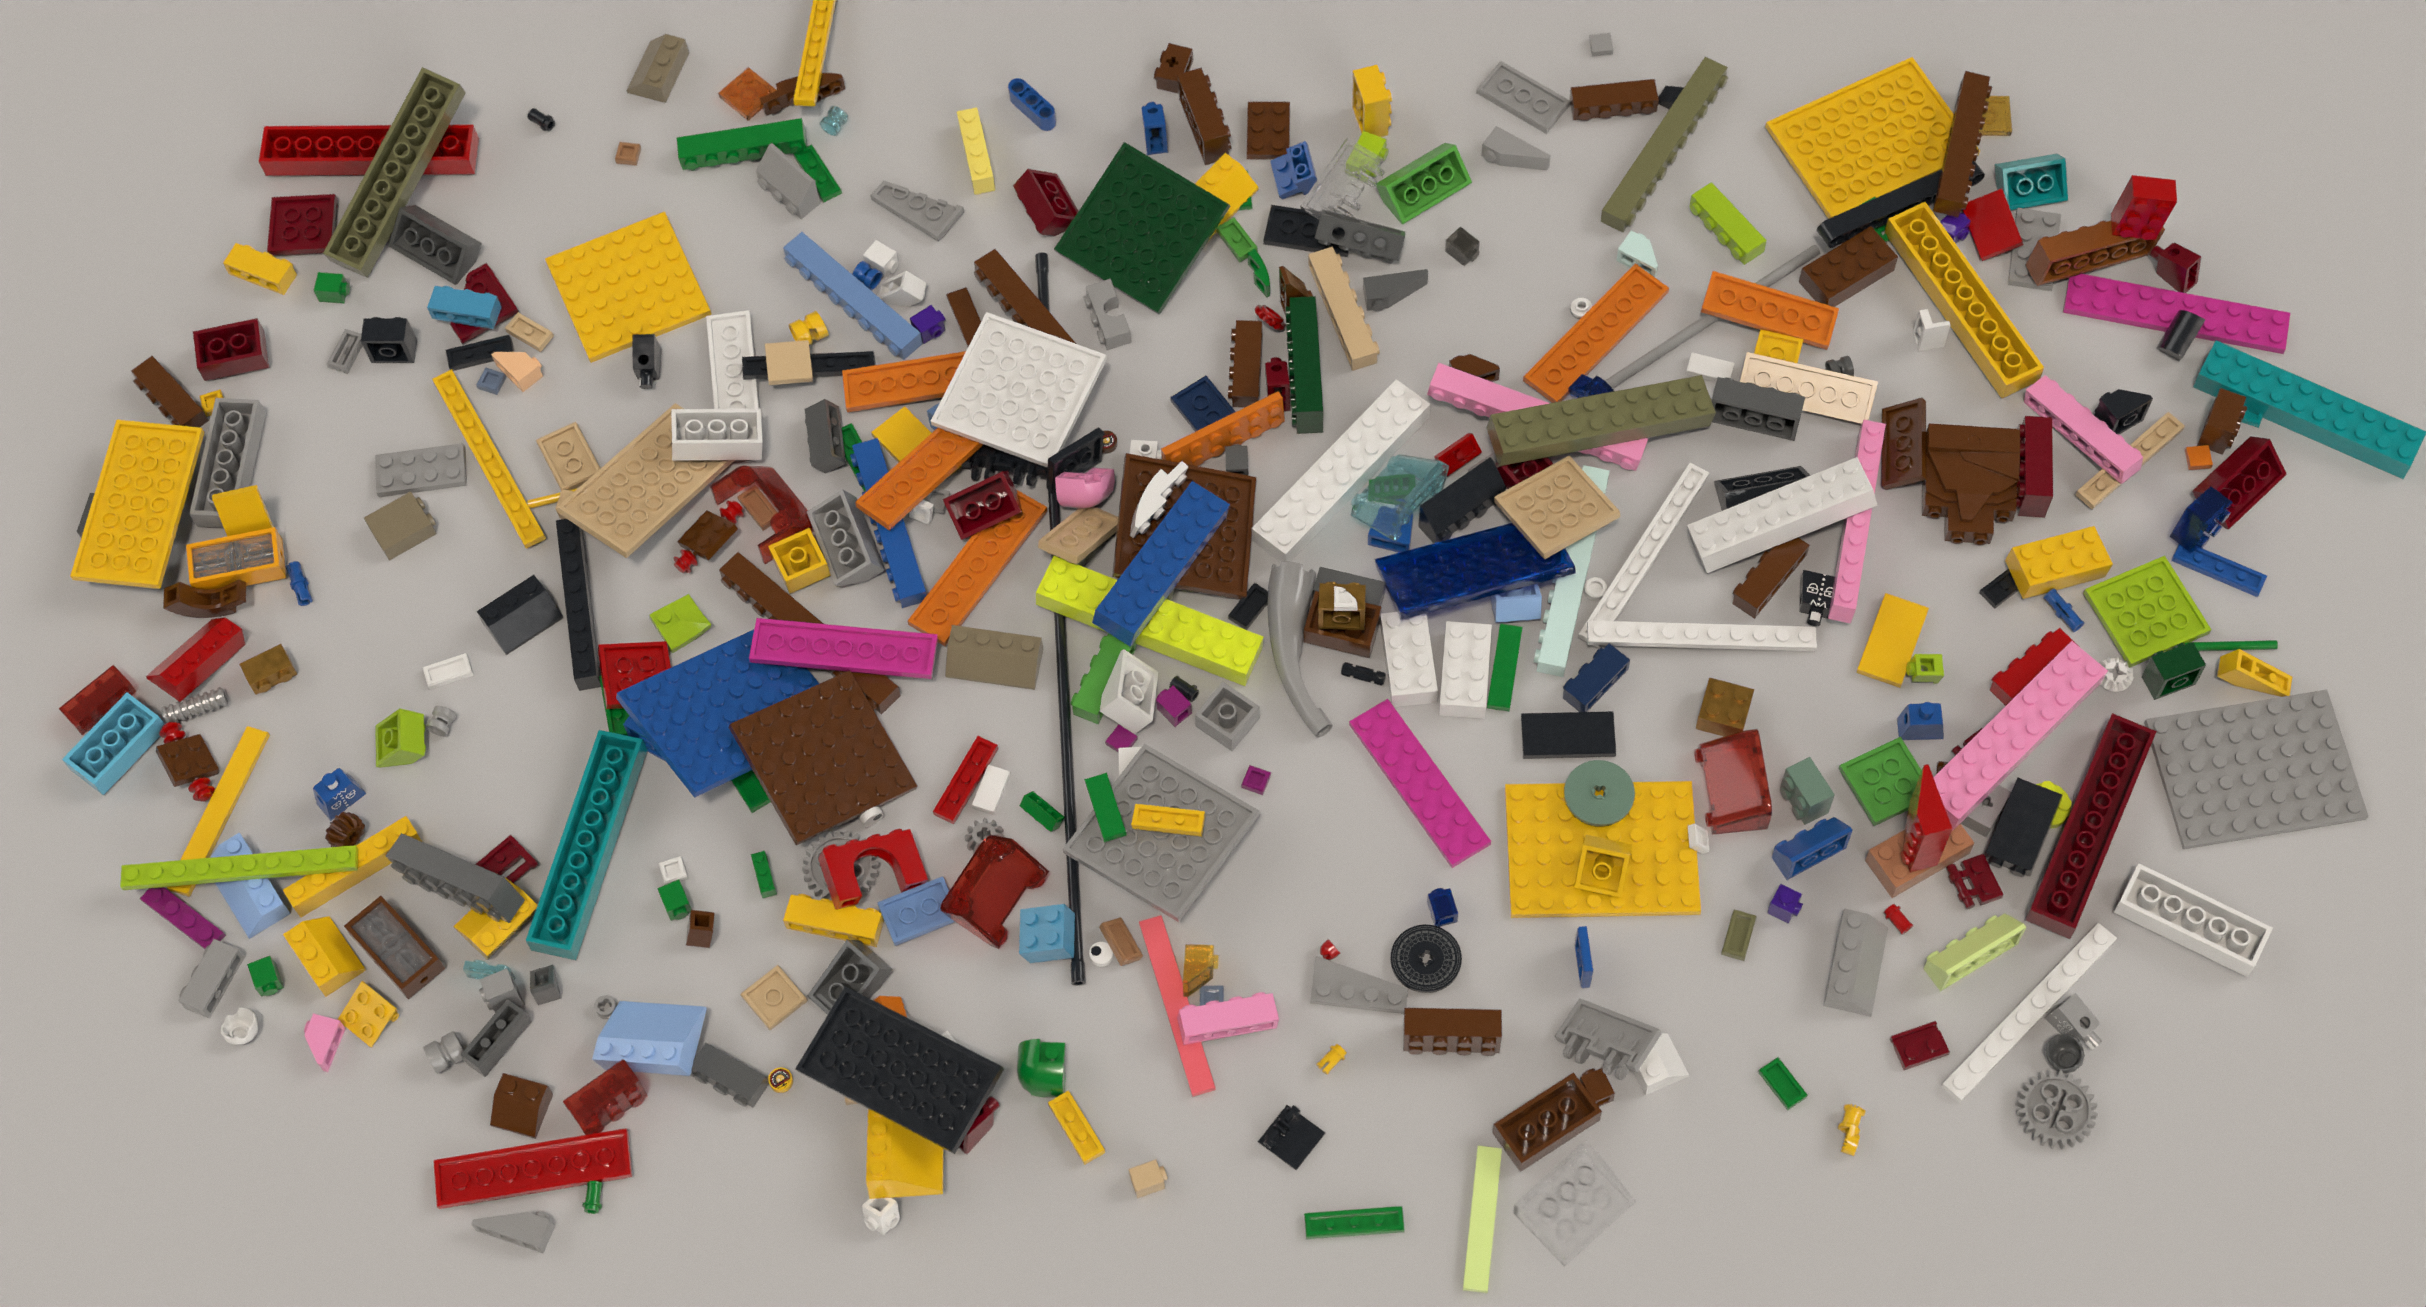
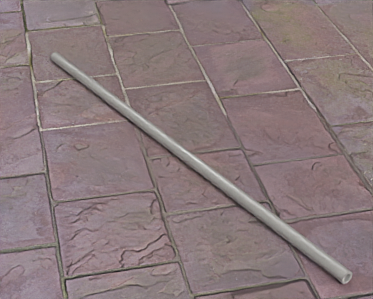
(1696, 327)

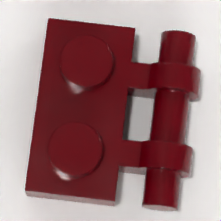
(1980, 878)

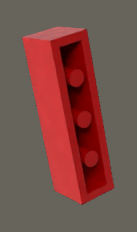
(2024, 670)

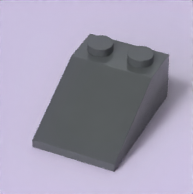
(851, 967)

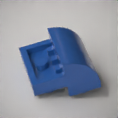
(1294, 171)

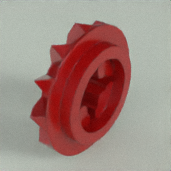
(1270, 317)

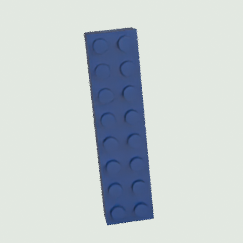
(1160, 563)

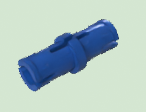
(299, 583)
(2062, 609)

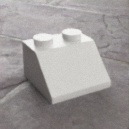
(1661, 1066)

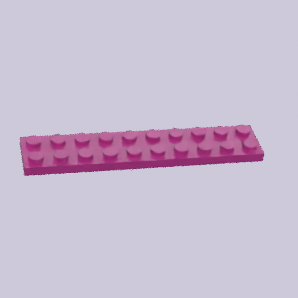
(2157, 307)

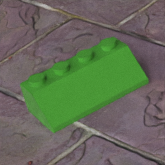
(1424, 182)

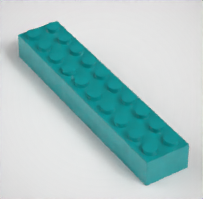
(2312, 410)
(586, 845)

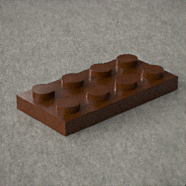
(1904, 444)

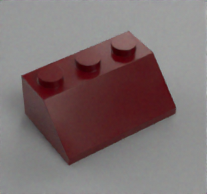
(1046, 201)
(983, 504)

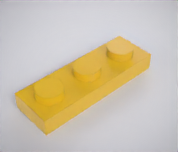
(1168, 820)
(1076, 1127)

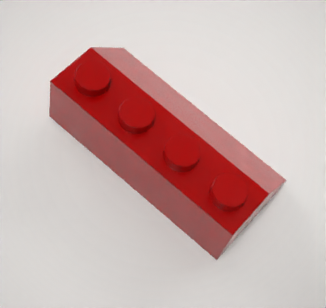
(198, 658)

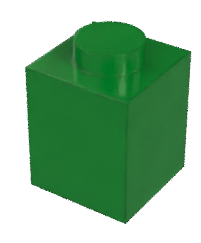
(331, 288)
(675, 900)
(265, 976)

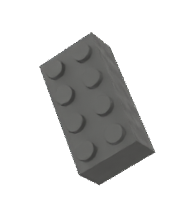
(1757, 408)

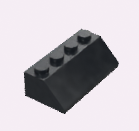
(1744, 488)
(1461, 502)

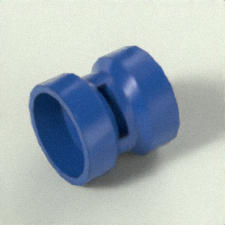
(867, 275)

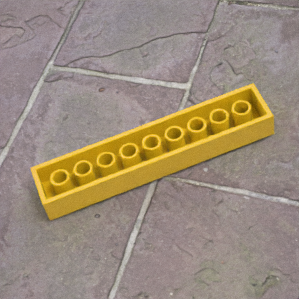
(1964, 300)

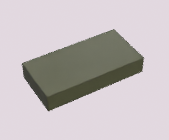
(1738, 935)

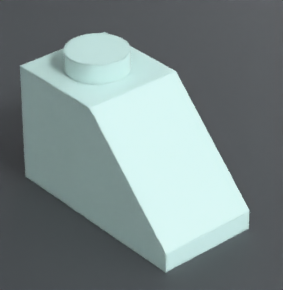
(1637, 250)

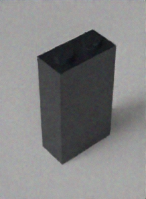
(2023, 827)

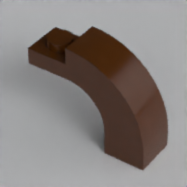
(204, 602)

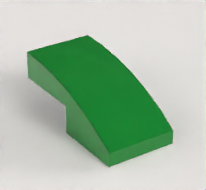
(1261, 275)

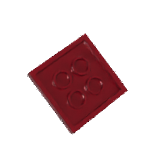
(301, 224)

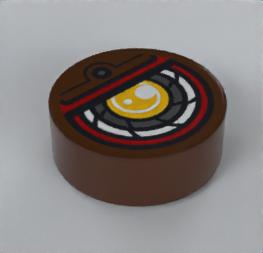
(1109, 442)

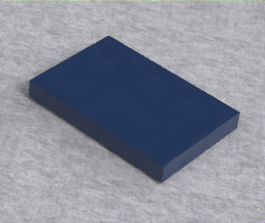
(1201, 404)

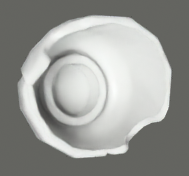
(240, 1027)

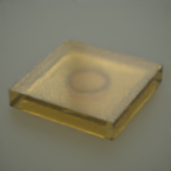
(1997, 117)

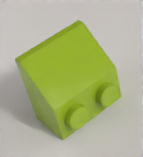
(400, 739)

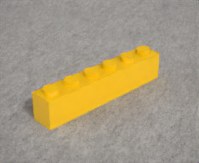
(318, 889)

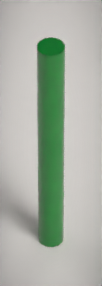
(2234, 645)

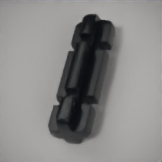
(1363, 673)

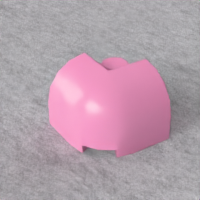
(1084, 489)

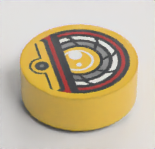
(780, 1080)

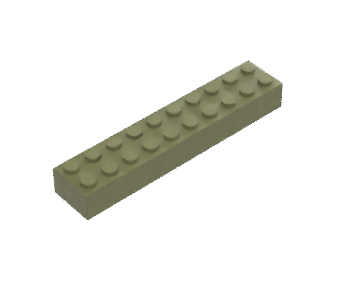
(394, 172)
(1600, 420)

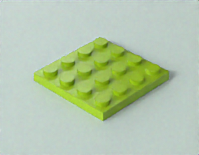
(2147, 611)

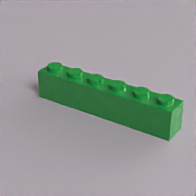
(740, 143)

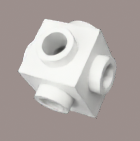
(881, 1214)

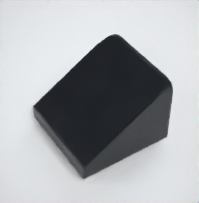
(1669, 96)

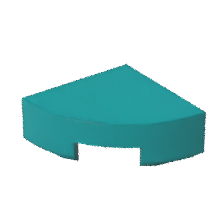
(2252, 419)

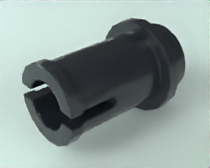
(544, 121)
(1189, 691)

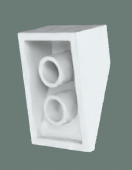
(1130, 693)

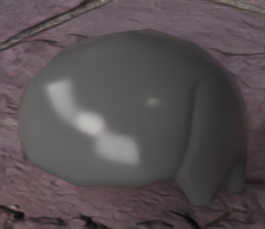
(2065, 1053)

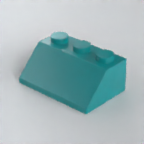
(2033, 181)

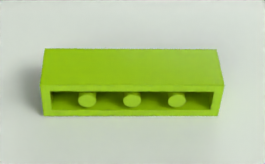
(1727, 223)

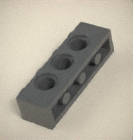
(1372, 231)

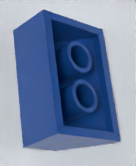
(1811, 847)

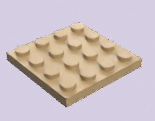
(1557, 507)

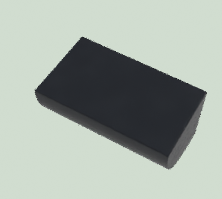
(2180, 334)

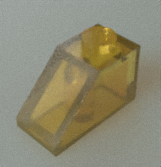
(1198, 967)

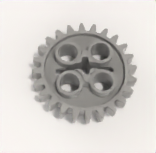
(814, 873)
(2078, 1119)

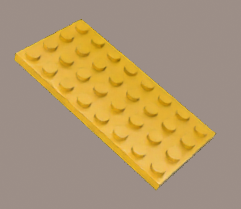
(137, 504)

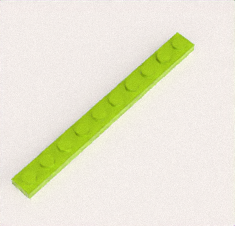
(239, 867)

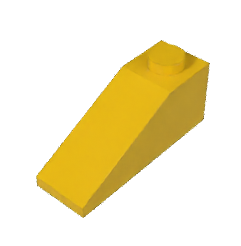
(2253, 674)

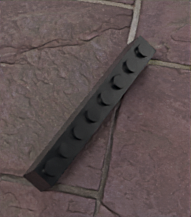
(578, 605)

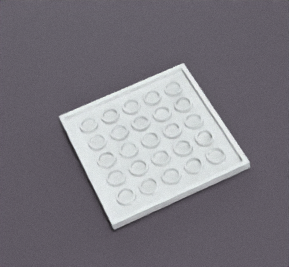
(1018, 389)

